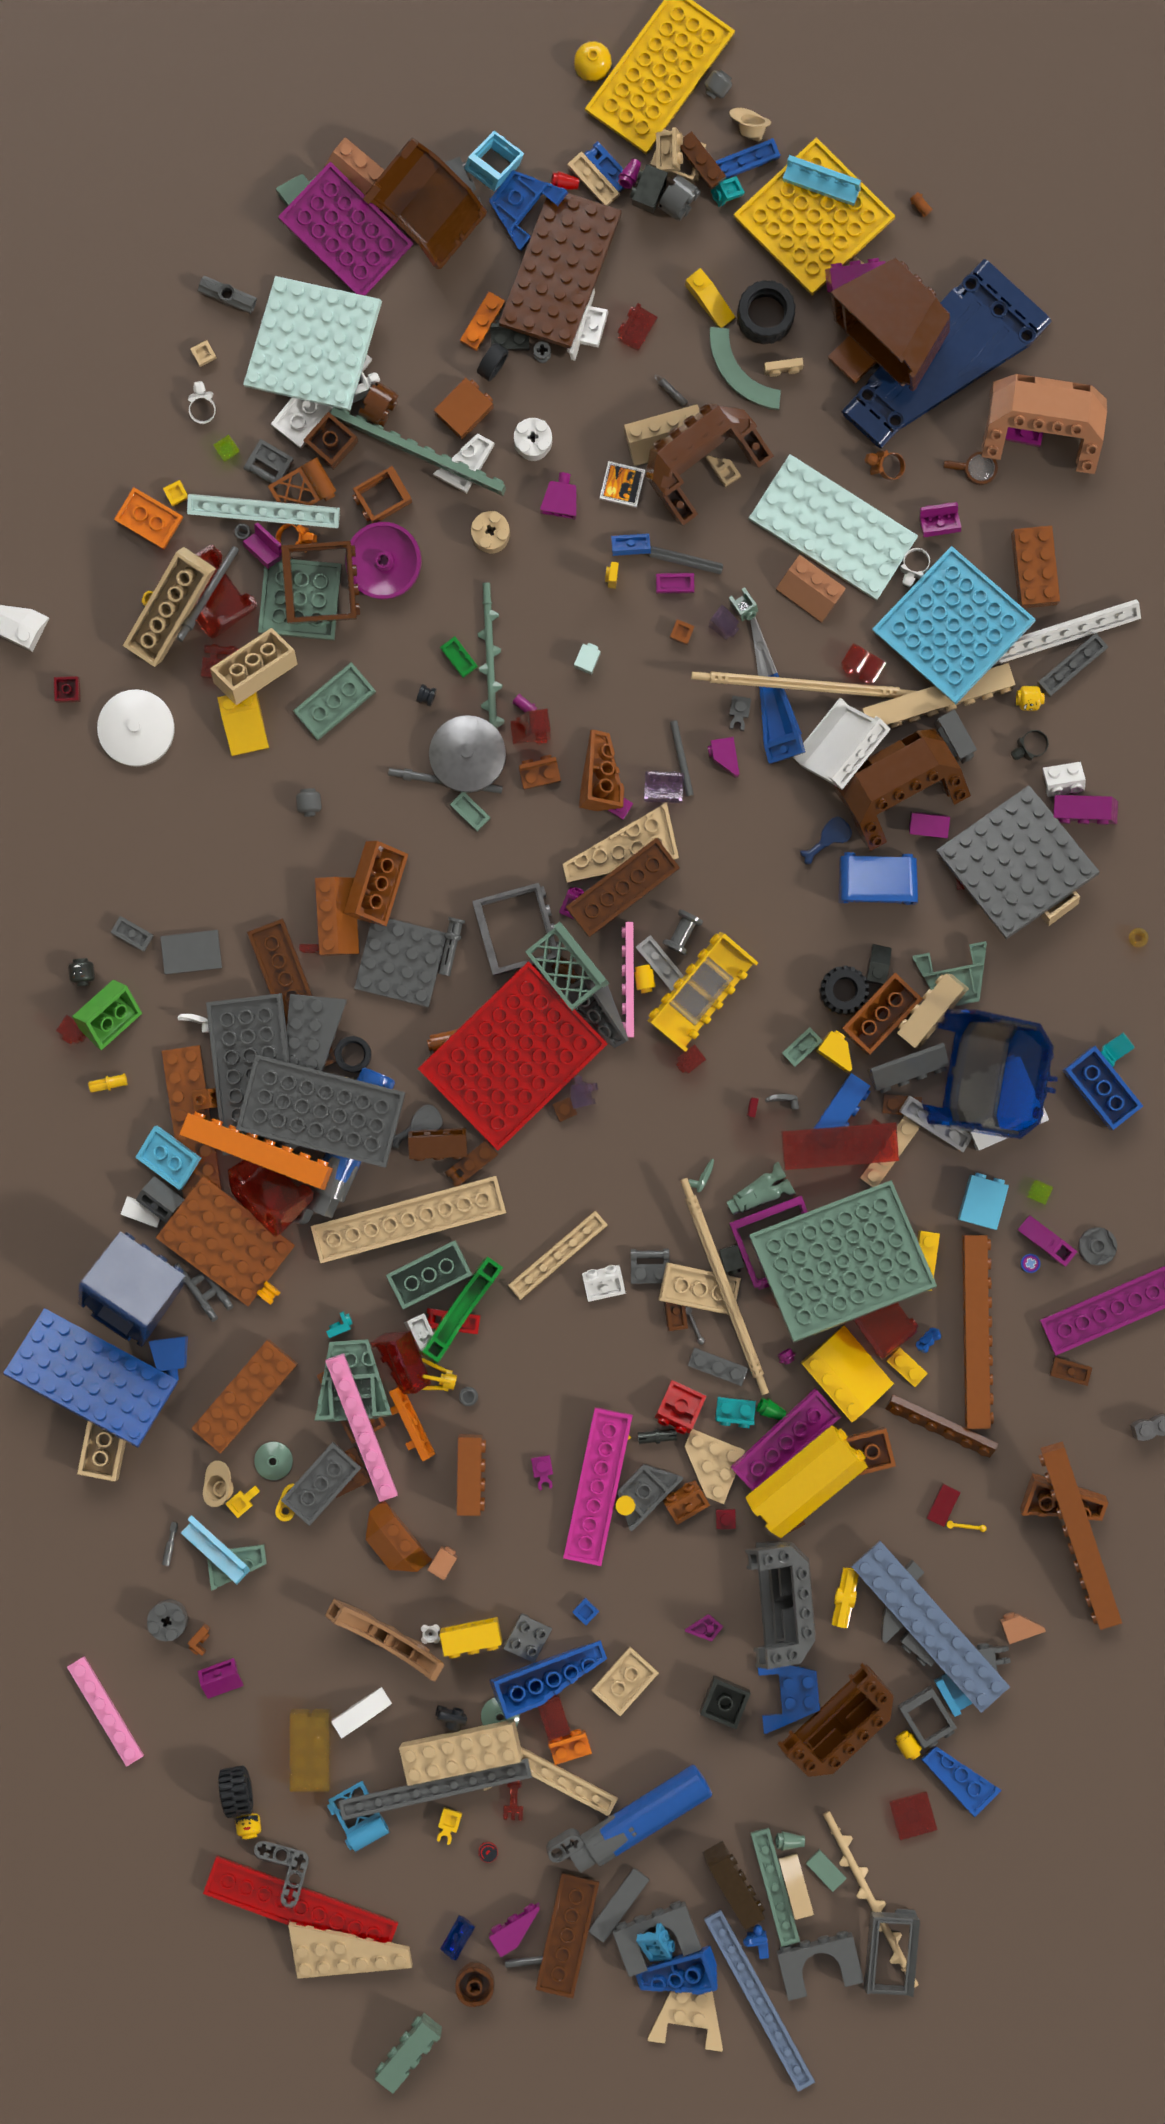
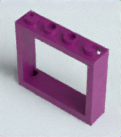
(761, 1283)

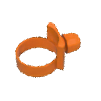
(305, 536)

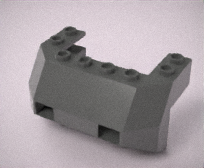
(784, 1603)

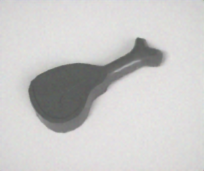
(424, 1119)

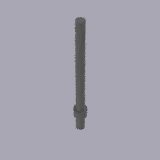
(189, 622)
(407, 774)

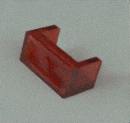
(554, 1718)

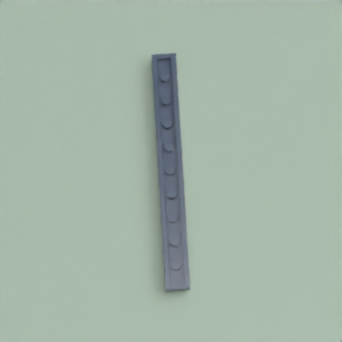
(759, 2000)

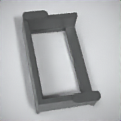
(901, 1916)

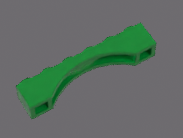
(460, 1310)

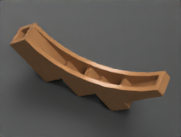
(386, 1637)

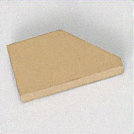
(724, 470)

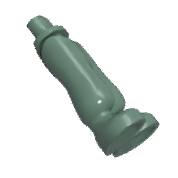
(761, 1191)

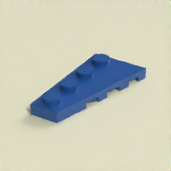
(967, 1786)

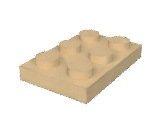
(625, 1681)

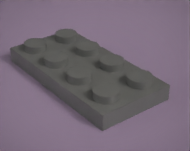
(321, 1483)

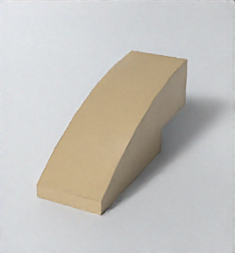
(796, 1886)

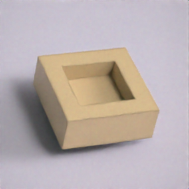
(203, 353)

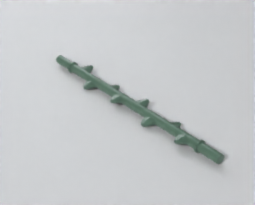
(491, 652)

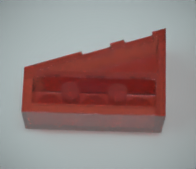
(531, 727)
(404, 1360)

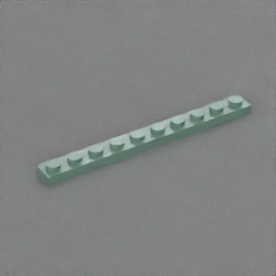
(426, 453)

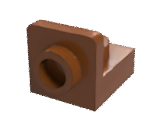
(204, 1099)
(201, 1635)

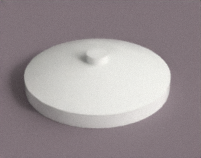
(135, 728)

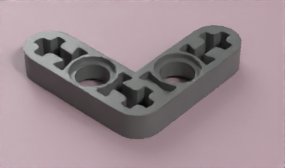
(288, 1862)

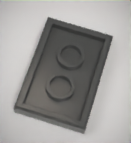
(191, 952)

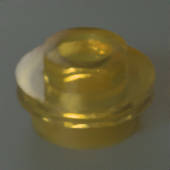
(1144, 937)

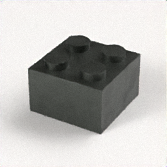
(725, 1702)

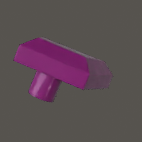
(705, 1628)

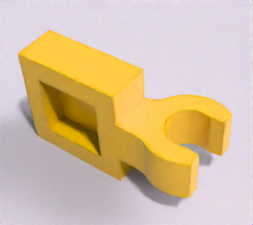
(241, 1502)

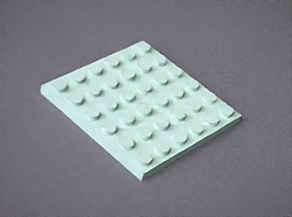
(312, 343)

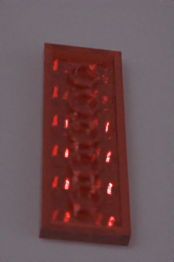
(840, 1146)

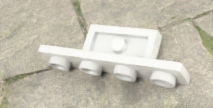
(590, 328)

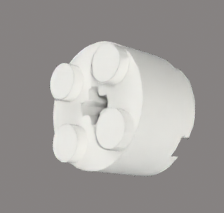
(543, 439)

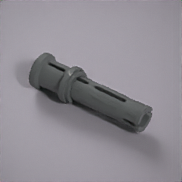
(453, 937)

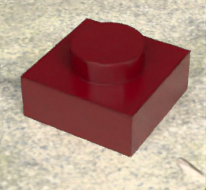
(725, 1519)

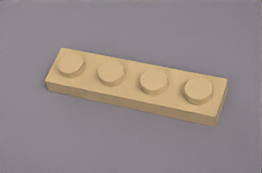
(877, 1171)

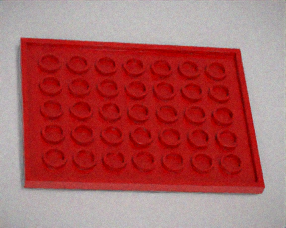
(512, 1056)

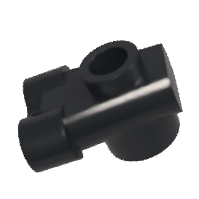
(453, 1718)

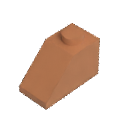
(443, 1562)
(1019, 1627)

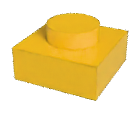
(175, 493)

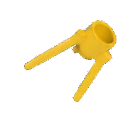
(446, 1380)

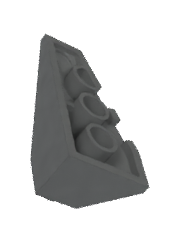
(600, 1011)

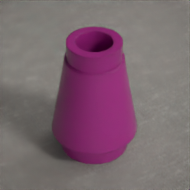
(629, 175)

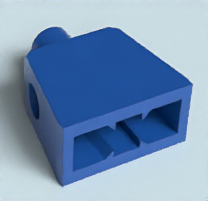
(170, 1354)

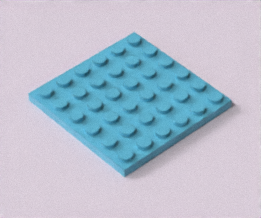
(953, 625)

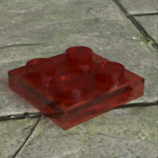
(913, 1815)

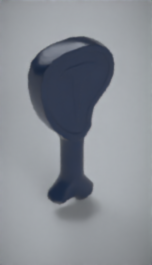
(834, 831)

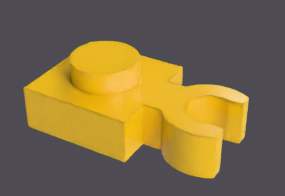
(448, 1822)

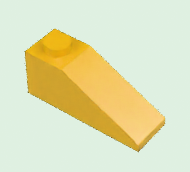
(709, 298)

